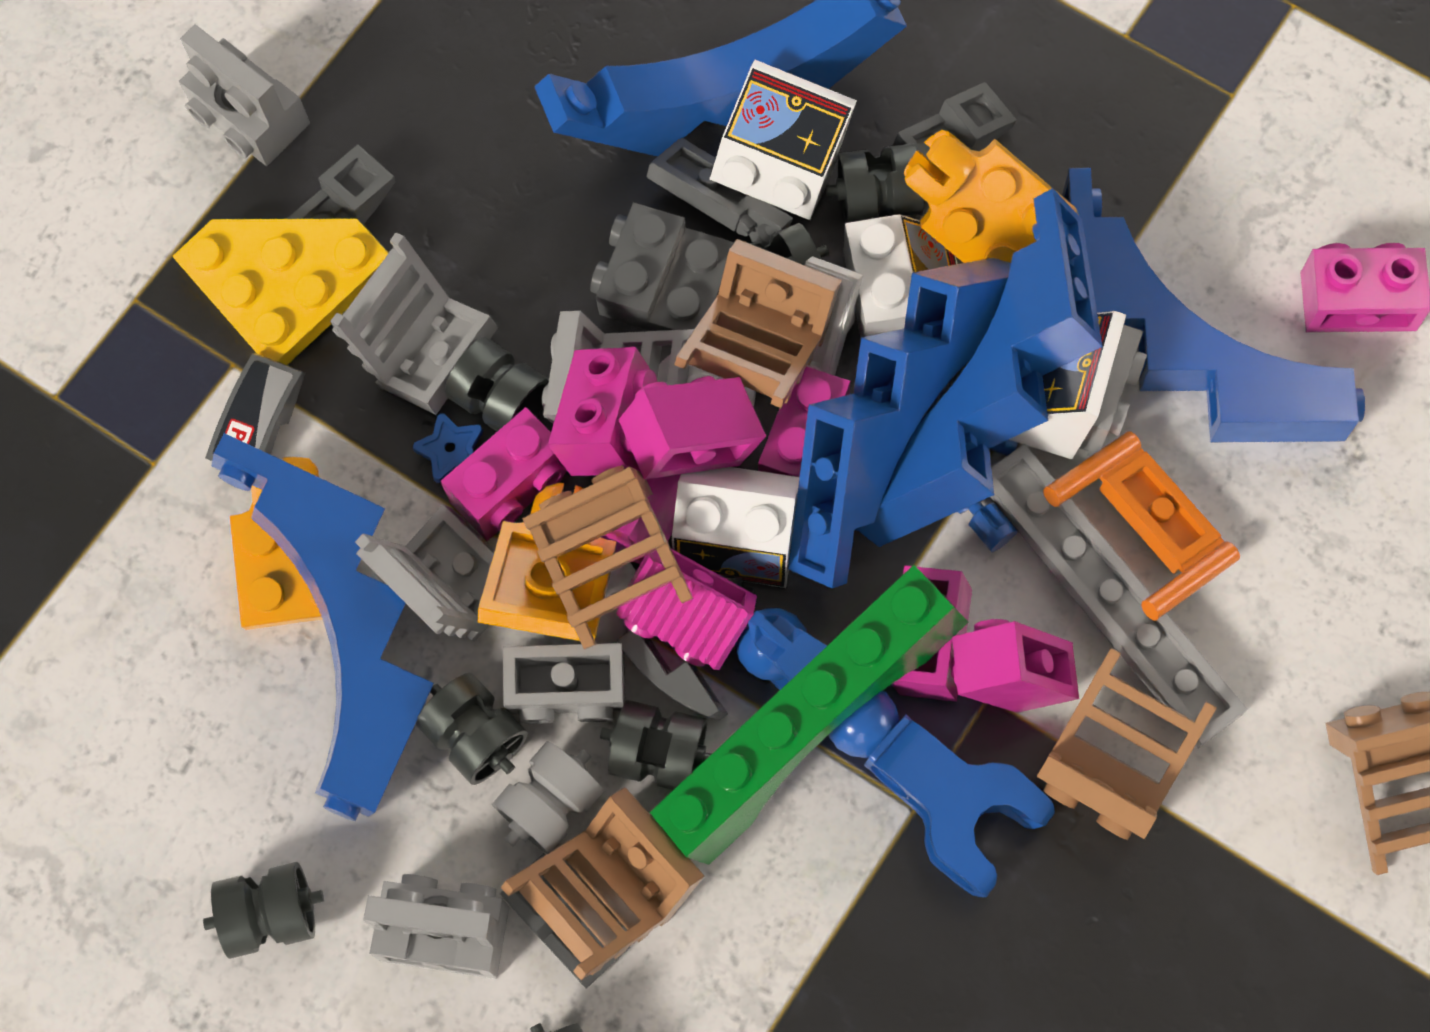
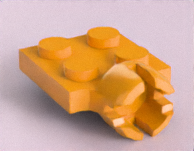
(976, 198)
(266, 579)
(521, 589)

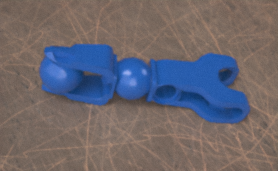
(906, 758)

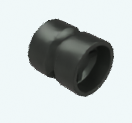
(491, 383)

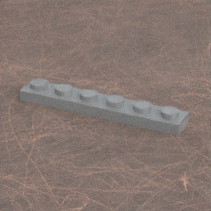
(1111, 594)

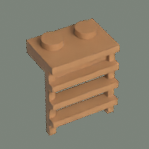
(763, 322)
(582, 517)
(1385, 748)
(1117, 791)
(626, 865)

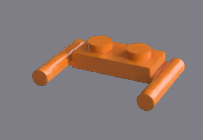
(1157, 513)

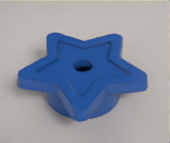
(447, 433)

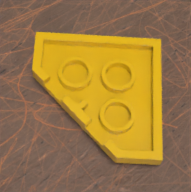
(281, 276)

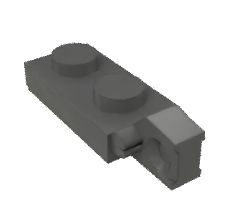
(687, 173)

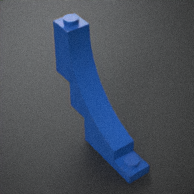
(664, 101)
(1039, 326)
(1247, 390)
(861, 436)
(374, 698)

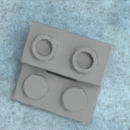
(223, 79)
(467, 920)

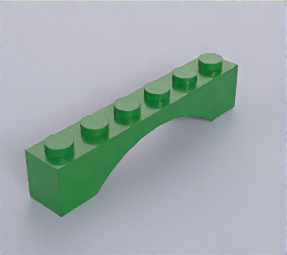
(740, 777)

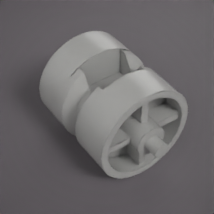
(556, 787)

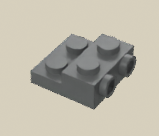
(659, 271)

